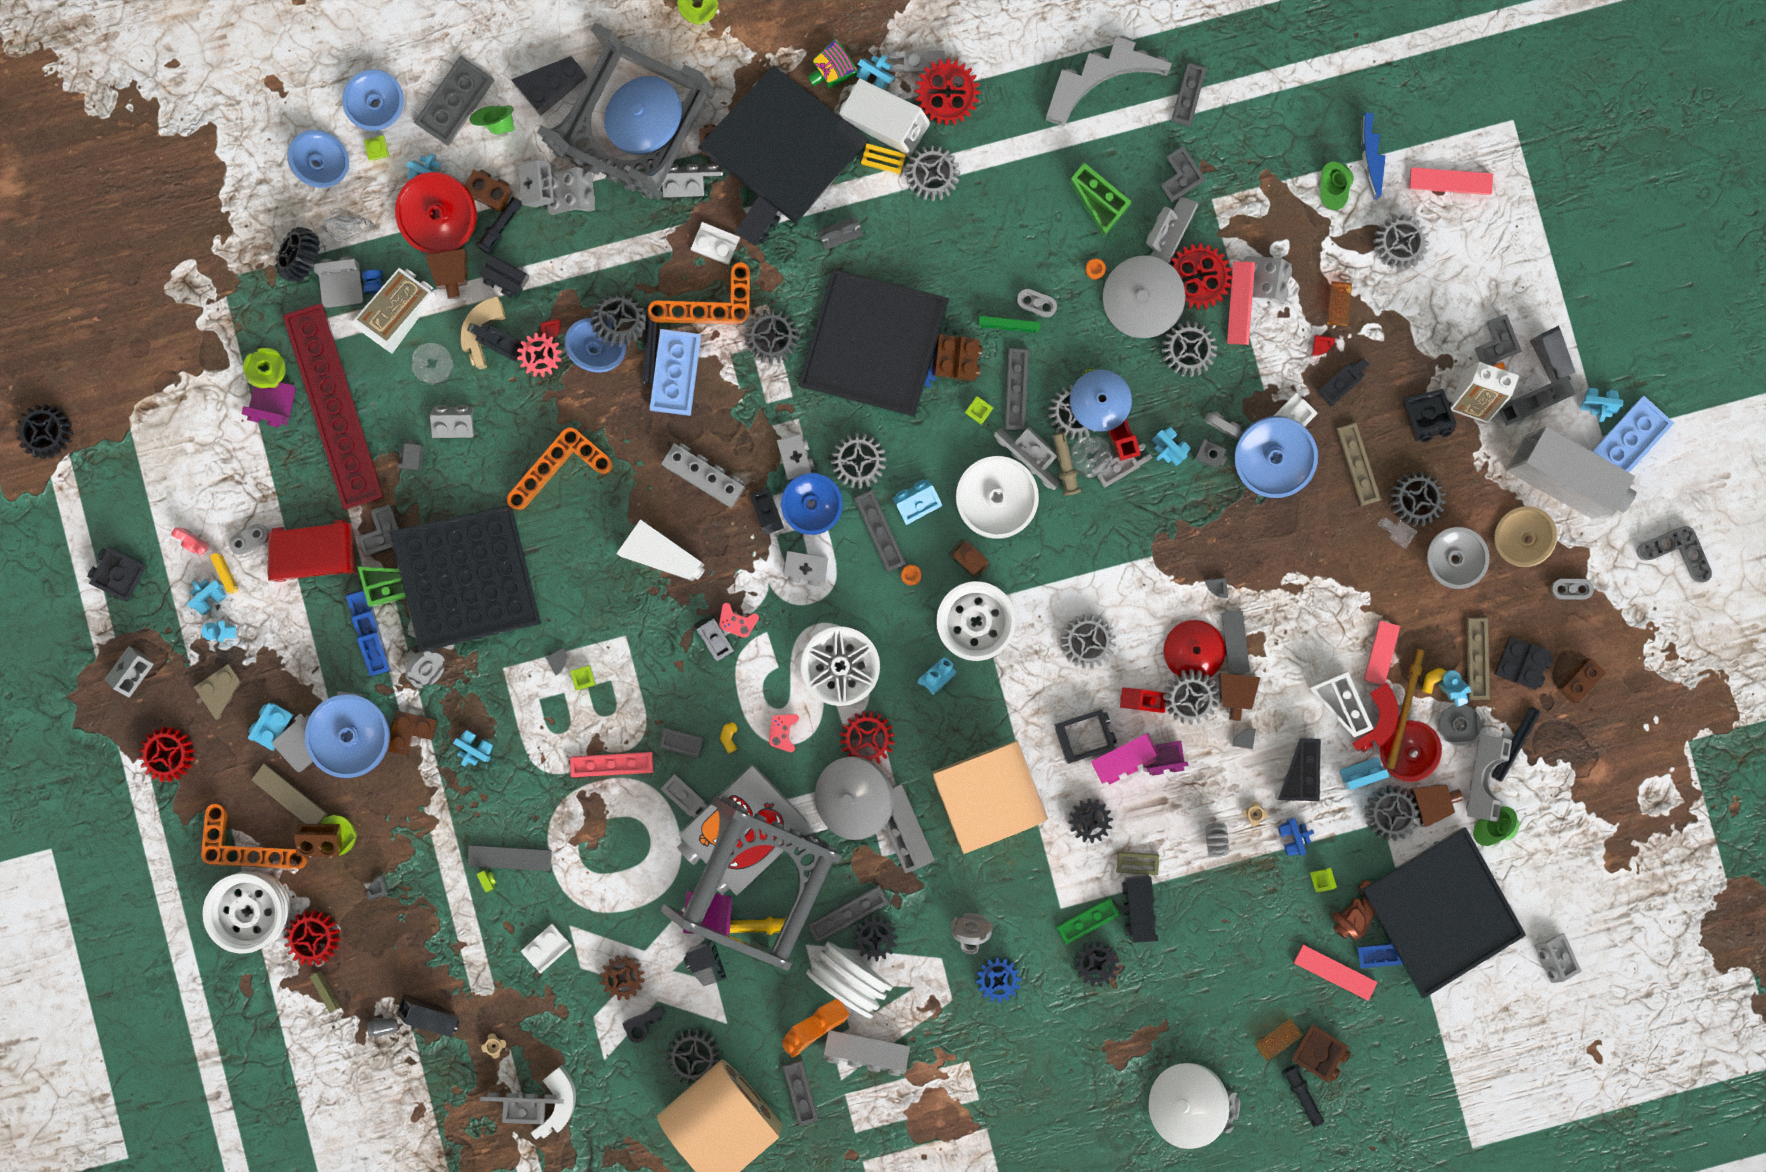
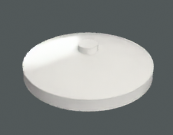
(997, 497)
(1188, 1105)

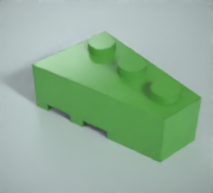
(1099, 198)
(381, 585)

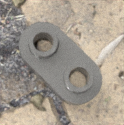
(1036, 303)
(1216, 420)
(249, 541)
(1571, 589)

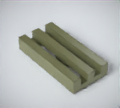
(1139, 863)
(325, 991)

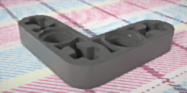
(1684, 546)

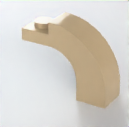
(484, 313)

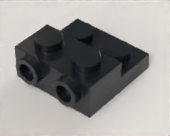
(1429, 415)
(116, 573)
(1523, 663)

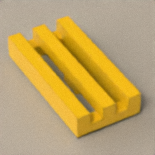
(884, 151)
(224, 573)

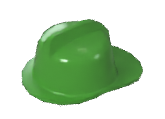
(495, 118)
(1335, 185)
(1491, 832)

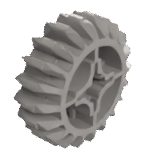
(942, 158)
(1404, 249)
(1183, 341)
(1066, 408)
(868, 460)
(1072, 633)
(1199, 693)

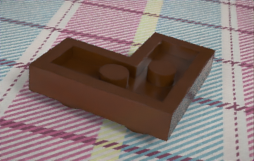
(407, 726)

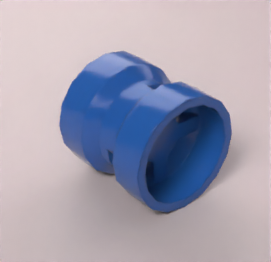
(373, 281)

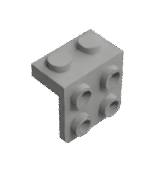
(572, 191)
(1270, 278)
(339, 282)
(292, 744)

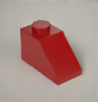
(1142, 700)

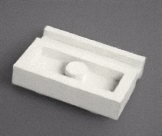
(715, 243)
(1297, 409)
(546, 948)

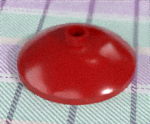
(1180, 645)
(1419, 738)

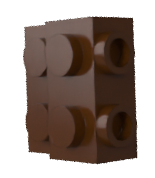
(956, 358)
(1321, 1054)

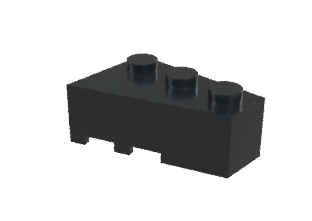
(1303, 776)
(1139, 909)
(705, 963)

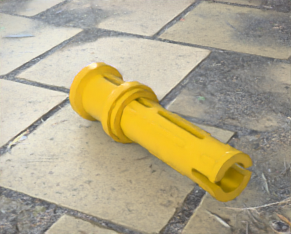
(768, 925)

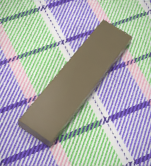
(1358, 464)
(1477, 658)
(288, 796)

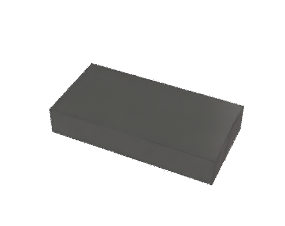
(681, 742)

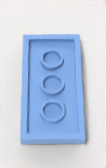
(675, 372)
(1634, 435)

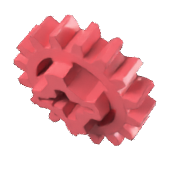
(548, 361)

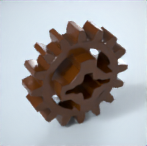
(630, 982)

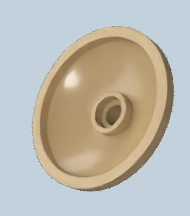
(1517, 528)

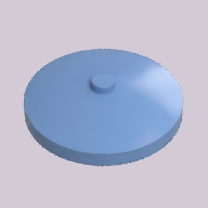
(643, 115)
(1276, 456)
(347, 736)

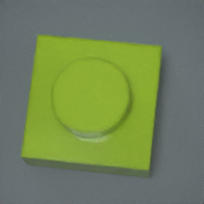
(376, 148)
(979, 410)
(583, 678)
(487, 880)
(1323, 880)

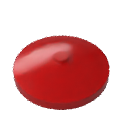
(435, 212)

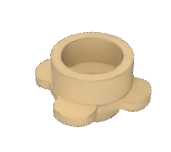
(1261, 814)
(487, 1047)

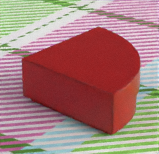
(551, 328)
(1321, 345)

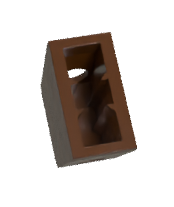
(449, 270)
(969, 559)
(1237, 693)
(1435, 802)

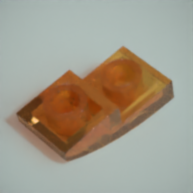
(1339, 303)
(1278, 1039)

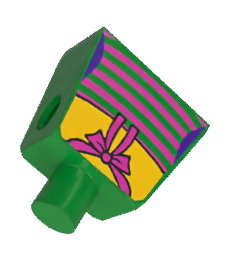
(832, 66)

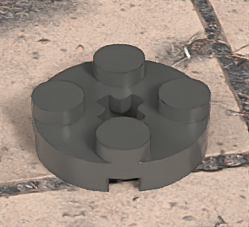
(1450, 732)

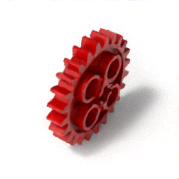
(947, 73)
(1194, 259)

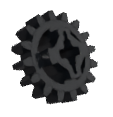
(1092, 811)
(864, 939)
(1087, 969)

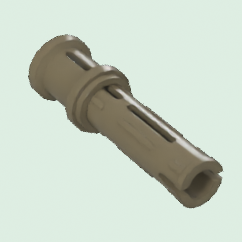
(1067, 472)

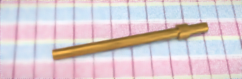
(1415, 671)

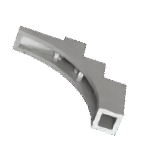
(1097, 69)

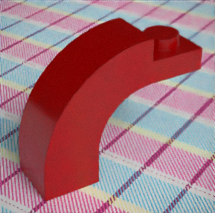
(1123, 440)
(1388, 719)

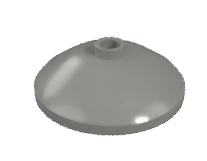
(1471, 554)

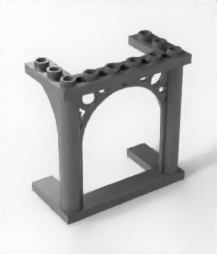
(565, 136)
(732, 825)

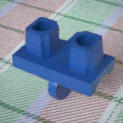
(1297, 846)

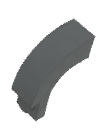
(1537, 400)

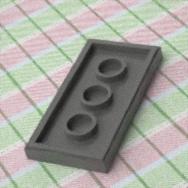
(454, 101)

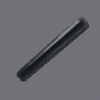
(650, 347)
(1517, 743)

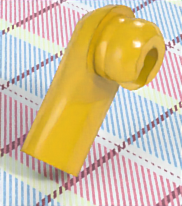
(1432, 678)
(726, 737)

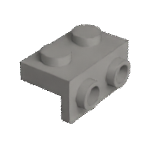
(452, 421)

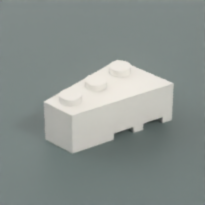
(1344, 702)

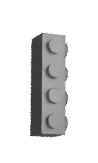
(702, 475)
(907, 834)
(866, 1052)

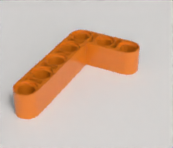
(709, 307)
(555, 464)
(244, 852)

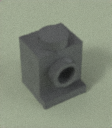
(1203, 454)
(411, 456)

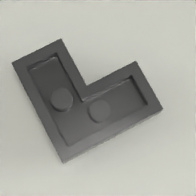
(1186, 178)
(1503, 344)
(379, 540)

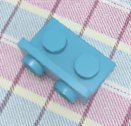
(917, 501)
(271, 724)
(1363, 773)

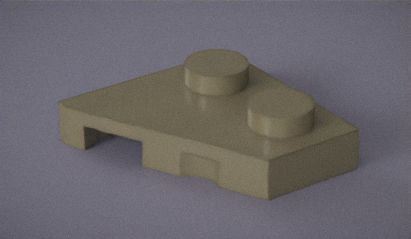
(218, 689)

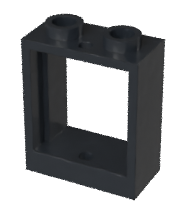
(1065, 744)

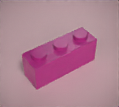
(1126, 759)

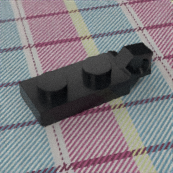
(496, 340)
(1342, 382)

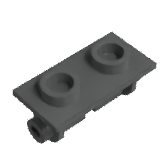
(840, 233)

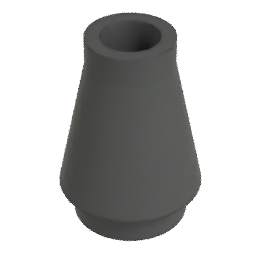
(381, 1026)

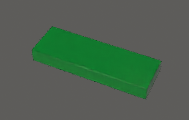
(1009, 324)
(1088, 920)

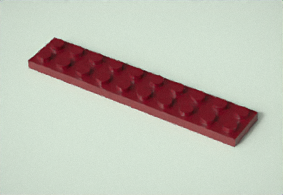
(333, 406)

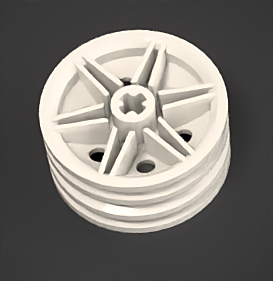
(991, 599)
(817, 681)
(220, 925)
(849, 980)

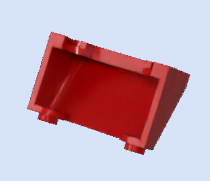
(311, 551)

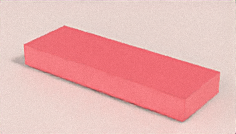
(1381, 653)

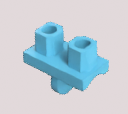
(867, 68)
(417, 168)
(1601, 406)
(1168, 448)
(199, 601)
(218, 631)
(938, 675)
(1455, 687)
(481, 752)

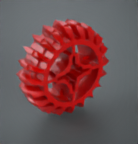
(880, 725)
(162, 746)
(314, 947)

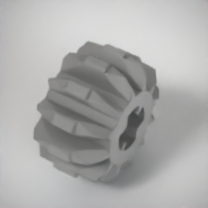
(1217, 839)

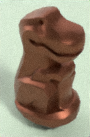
(1355, 918)

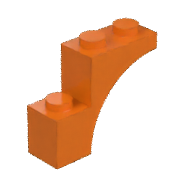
(812, 1028)

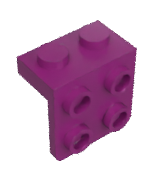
(271, 405)
(1170, 758)
(718, 913)

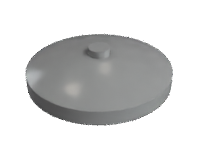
(1144, 297)
(854, 798)

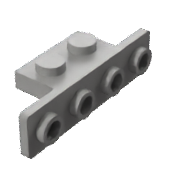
(688, 180)
(1170, 228)
(1032, 452)
(523, 1110)

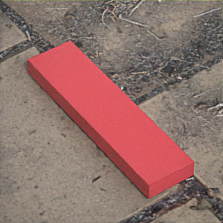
(1451, 181)
(1241, 303)
(611, 764)
(1335, 972)

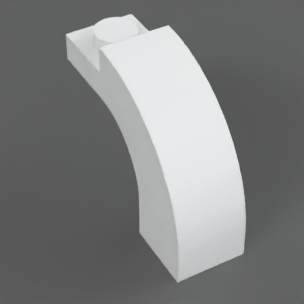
(561, 1085)

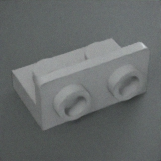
(1558, 959)

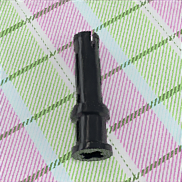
(494, 232)
(1299, 1087)

